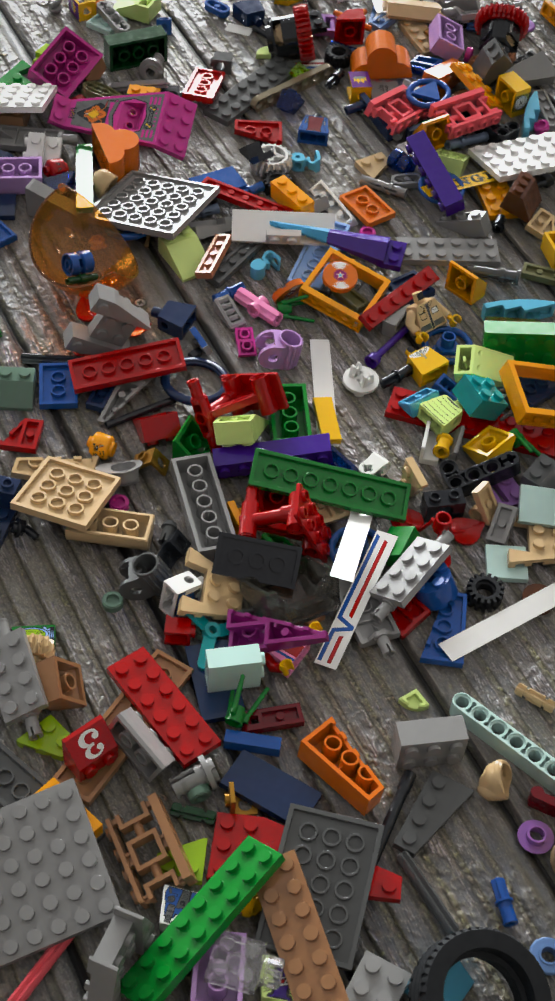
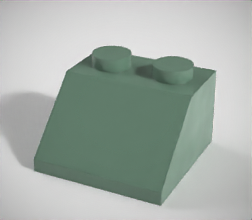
(17, 388)

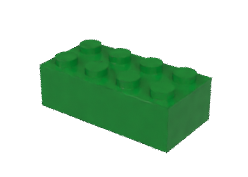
(523, 340)
(293, 420)

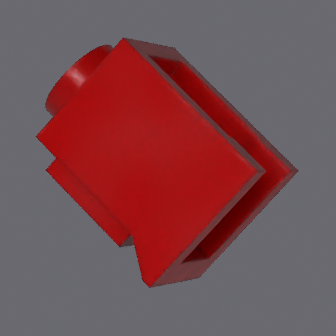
(178, 631)

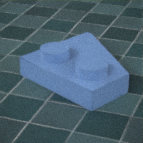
(379, 25)

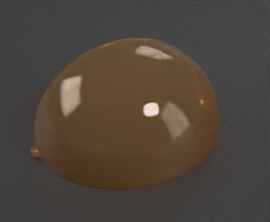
(73, 224)

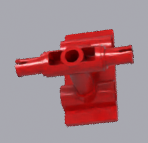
(241, 395)
(295, 521)

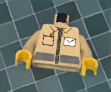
(426, 316)

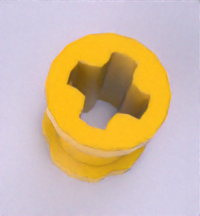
(441, 449)

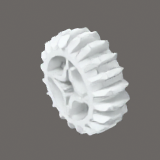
(280, 161)

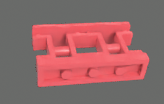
(461, 103)
(387, 107)

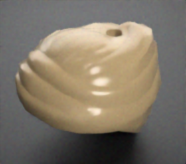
(103, 181)
(495, 781)

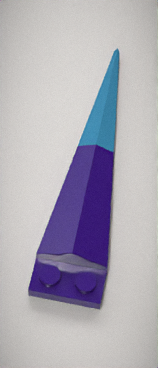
(372, 248)

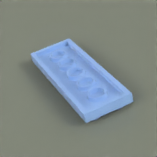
(310, 257)

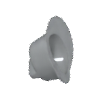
(126, 470)

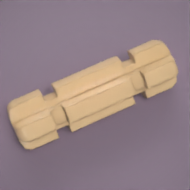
(535, 697)

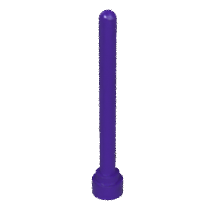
(373, 359)

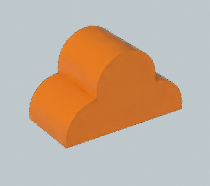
(381, 57)
(115, 149)

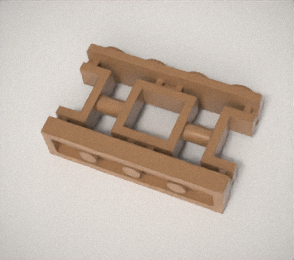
(167, 841)

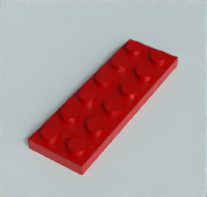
(126, 365)
(163, 707)

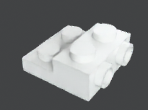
(41, 145)

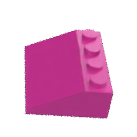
(65, 63)

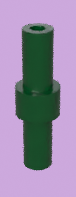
(81, 279)

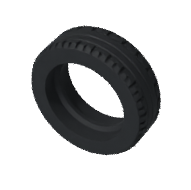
(490, 945)

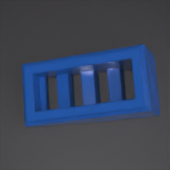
(426, 62)
(448, 383)

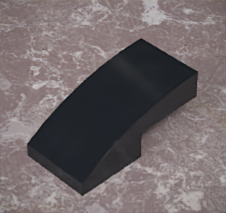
(173, 548)

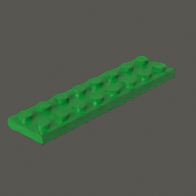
(330, 485)
(201, 922)

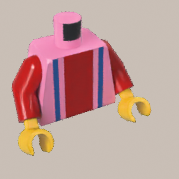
(287, 660)

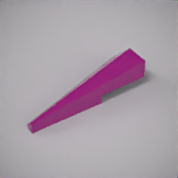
(269, 632)

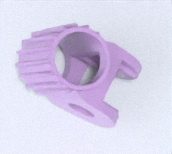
(286, 346)

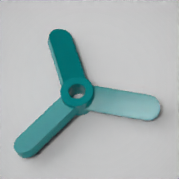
(209, 638)

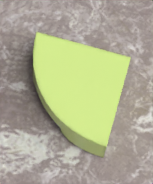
(263, 53)
(414, 701)

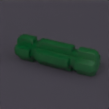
(193, 813)

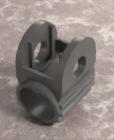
(148, 578)

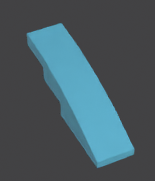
(531, 115)
(519, 309)

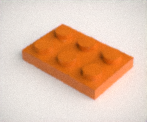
(367, 206)

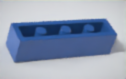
(252, 742)

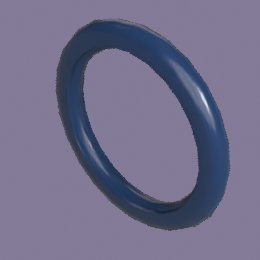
(193, 361)

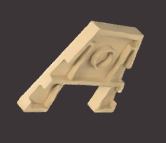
(540, 546)
(217, 594)

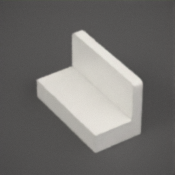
(426, 453)

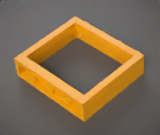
(334, 309)
(522, 412)

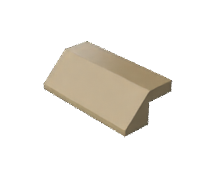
(411, 10)

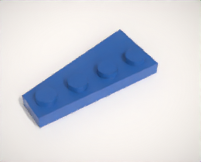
(447, 624)

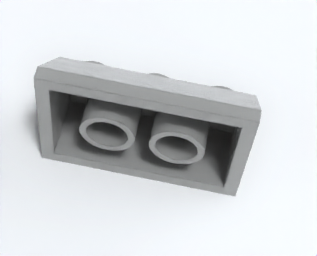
(140, 744)

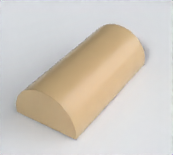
(117, 529)

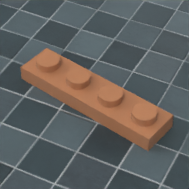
(213, 256)

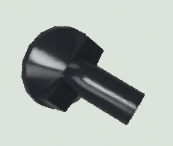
(546, 180)
(20, 527)

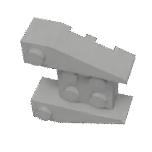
(111, 325)
(123, 937)

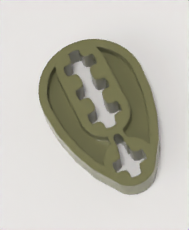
(94, 89)

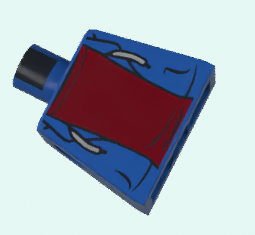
(313, 130)

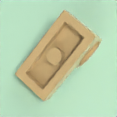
(485, 503)

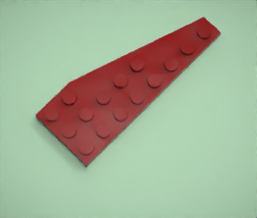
(234, 828)

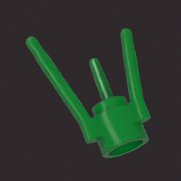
(285, 308)
(521, 440)
(236, 713)

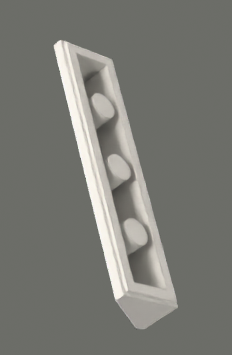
(336, 206)

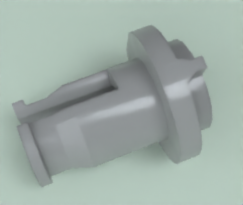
(152, 67)
(199, 774)

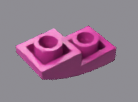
(245, 342)

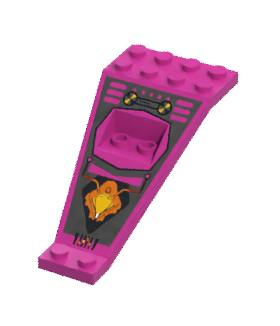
(159, 118)

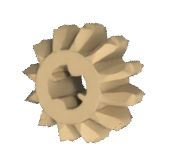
(41, 647)

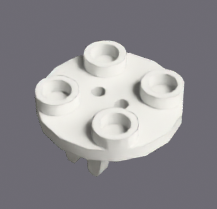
(360, 380)

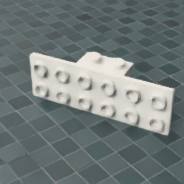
(255, 226)

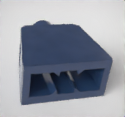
(249, 12)
(175, 318)

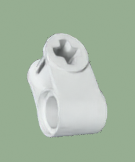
(375, 465)

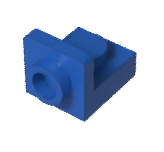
(165, 22)

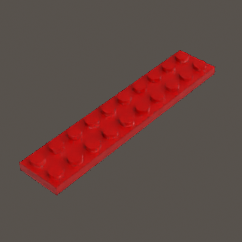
(540, 437)

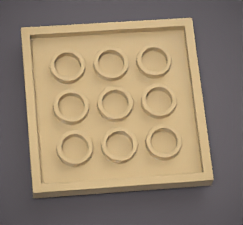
(66, 493)

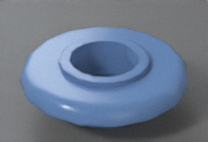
(544, 944)

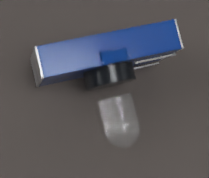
(199, 343)

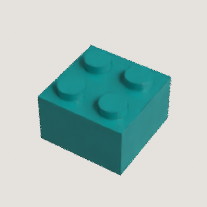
(480, 397)

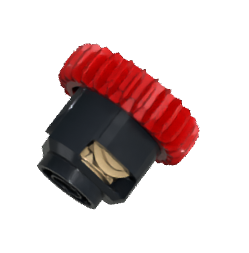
(504, 23)
(291, 34)

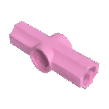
(258, 307)

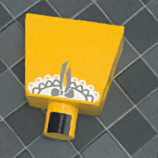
(426, 364)

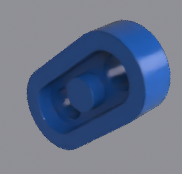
(217, 8)

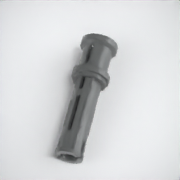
(499, 274)

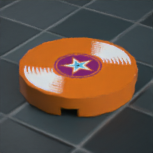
(339, 277)
(288, 291)

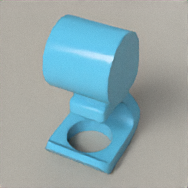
(300, 162)
(258, 266)

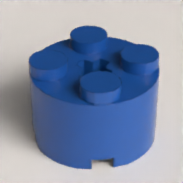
(438, 589)

